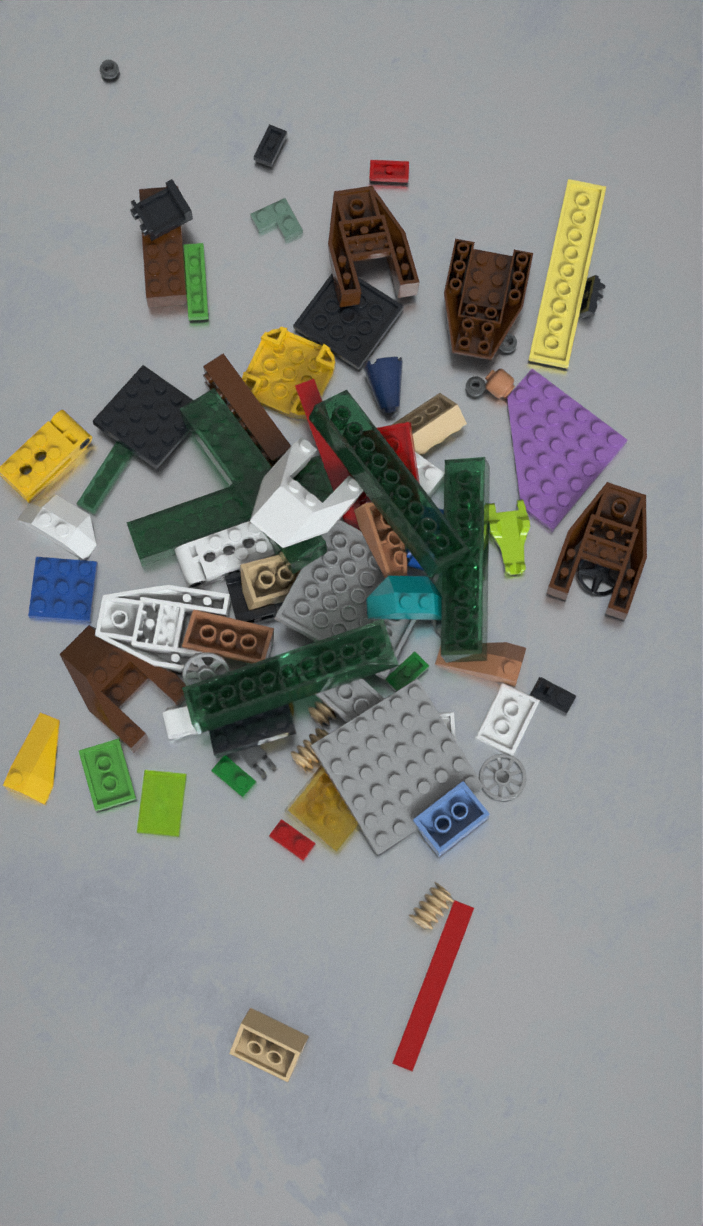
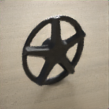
(599, 574)

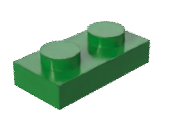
(407, 672)
(233, 776)

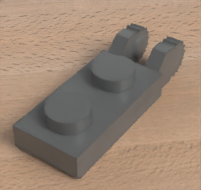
(255, 755)

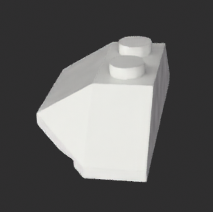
(61, 524)

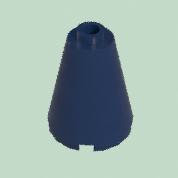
(385, 382)

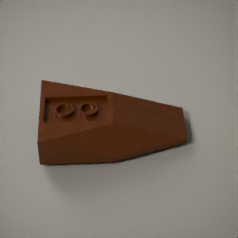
(483, 297)

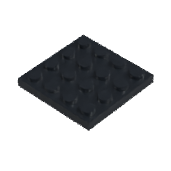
(349, 330)
(146, 417)
(253, 731)

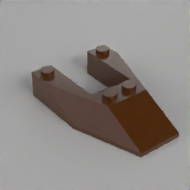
(363, 231)
(610, 535)
(110, 678)

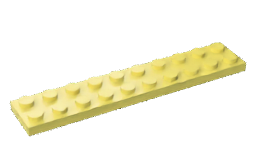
(567, 274)

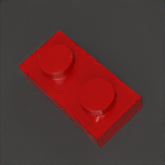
(389, 171)
(292, 840)

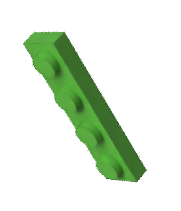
(196, 281)

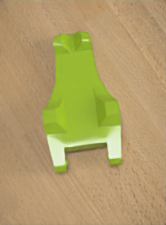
(509, 533)

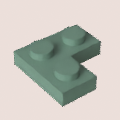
(280, 215)

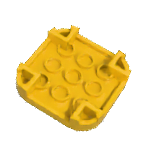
(281, 364)

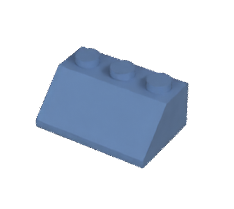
(451, 818)

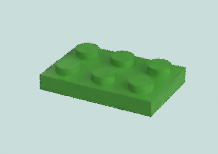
(107, 775)

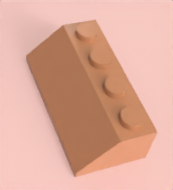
(228, 637)

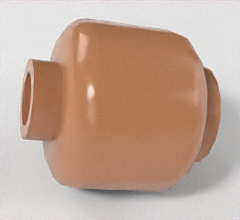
(499, 383)

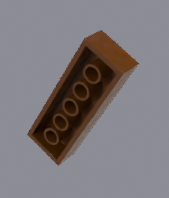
(164, 264)
(246, 408)

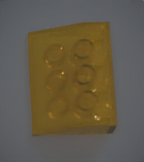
(322, 810)

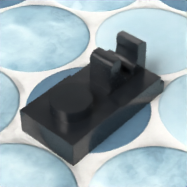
(590, 296)
(553, 695)

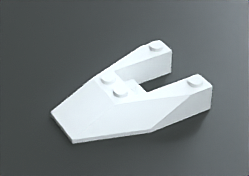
(288, 510)
(152, 619)

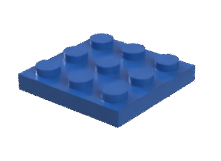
(63, 589)

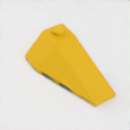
(35, 763)

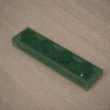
(105, 478)

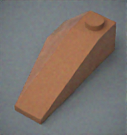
(382, 541)
(502, 663)

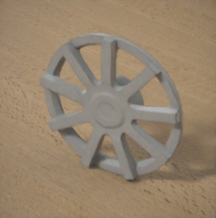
(502, 777)

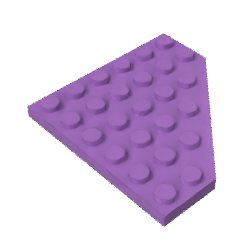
(556, 448)

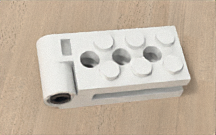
(194, 554)

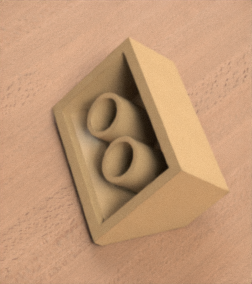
(433, 422)
(266, 581)
(268, 1044)

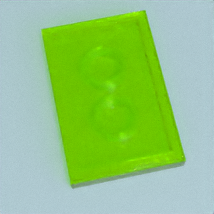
(161, 803)

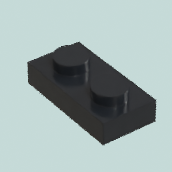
(270, 145)

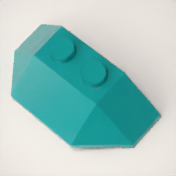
(405, 599)

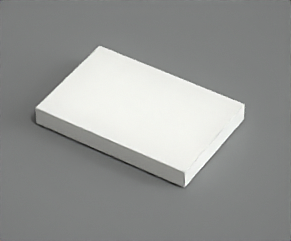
(507, 719)

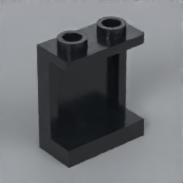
(162, 211)
(239, 603)

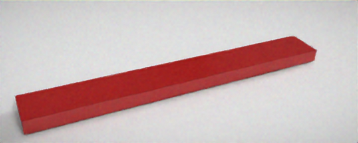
(335, 469)
(433, 986)

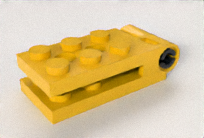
(59, 441)

